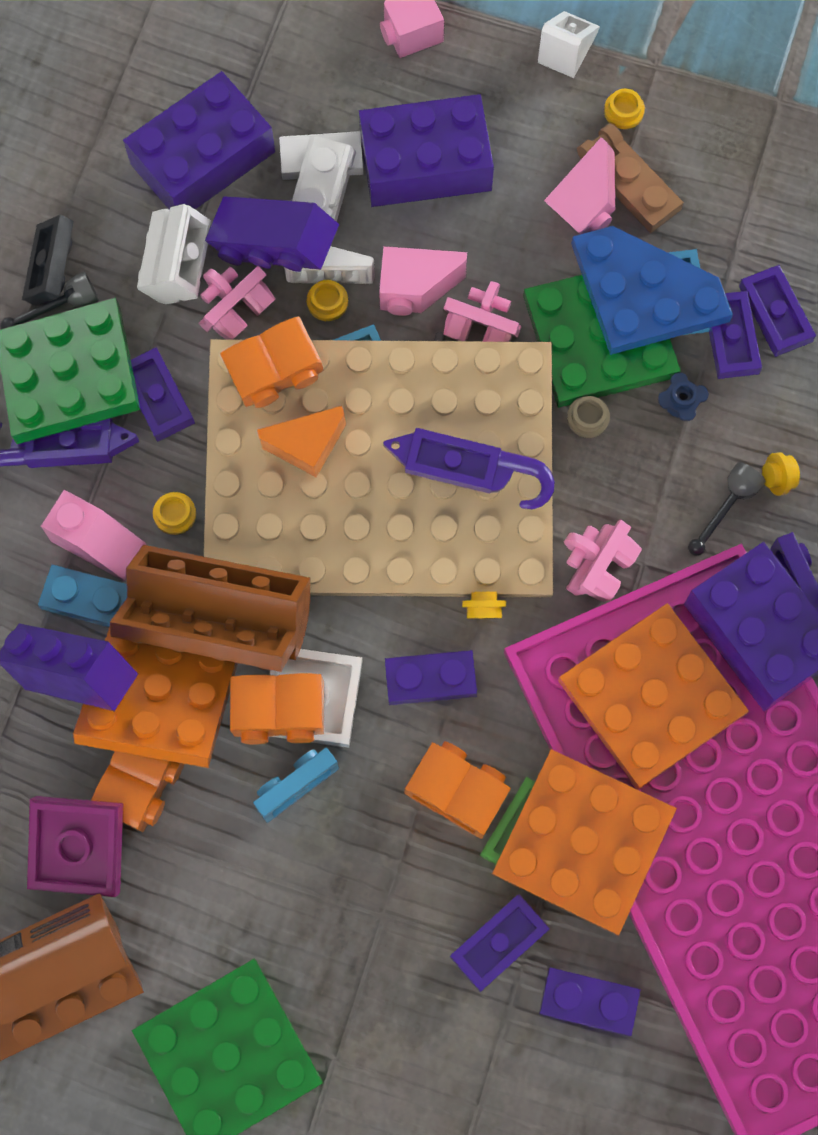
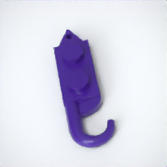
(78, 446)
(468, 464)

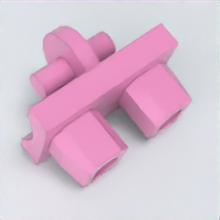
(249, 290)
(462, 316)
(592, 556)

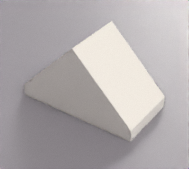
(566, 43)

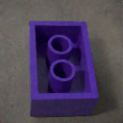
(200, 144)
(426, 150)
(759, 624)

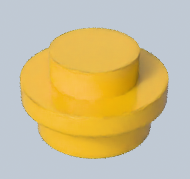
(624, 109)
(327, 300)
(781, 473)
(174, 513)
(484, 605)

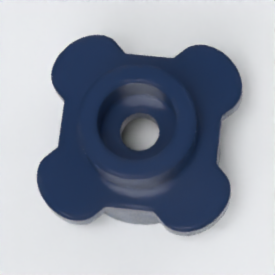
(682, 408)

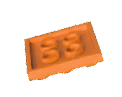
(652, 696)
(167, 711)
(584, 842)

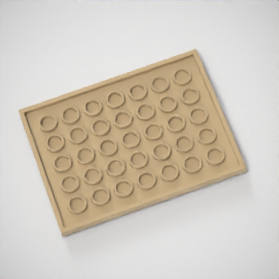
(364, 519)

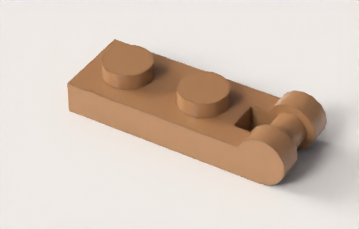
(636, 182)

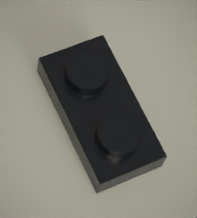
(48, 260)

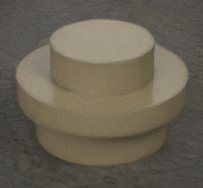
(588, 416)

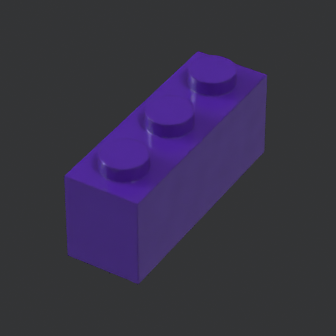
(272, 233)
(67, 666)

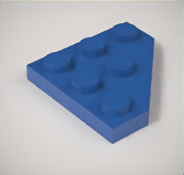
(644, 291)

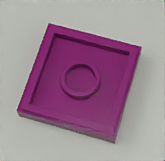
(75, 846)

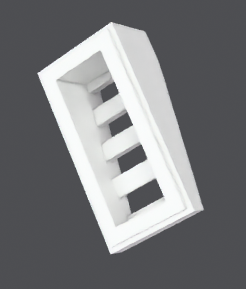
(338, 266)

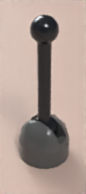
(77, 292)
(743, 484)

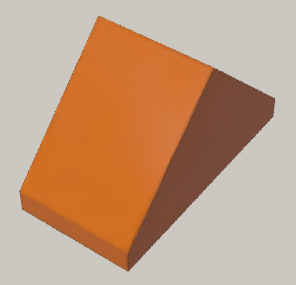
(306, 439)

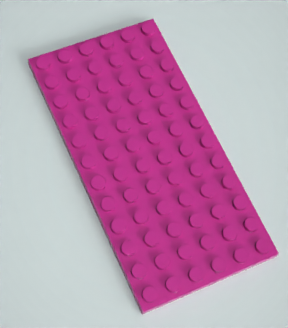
(737, 871)

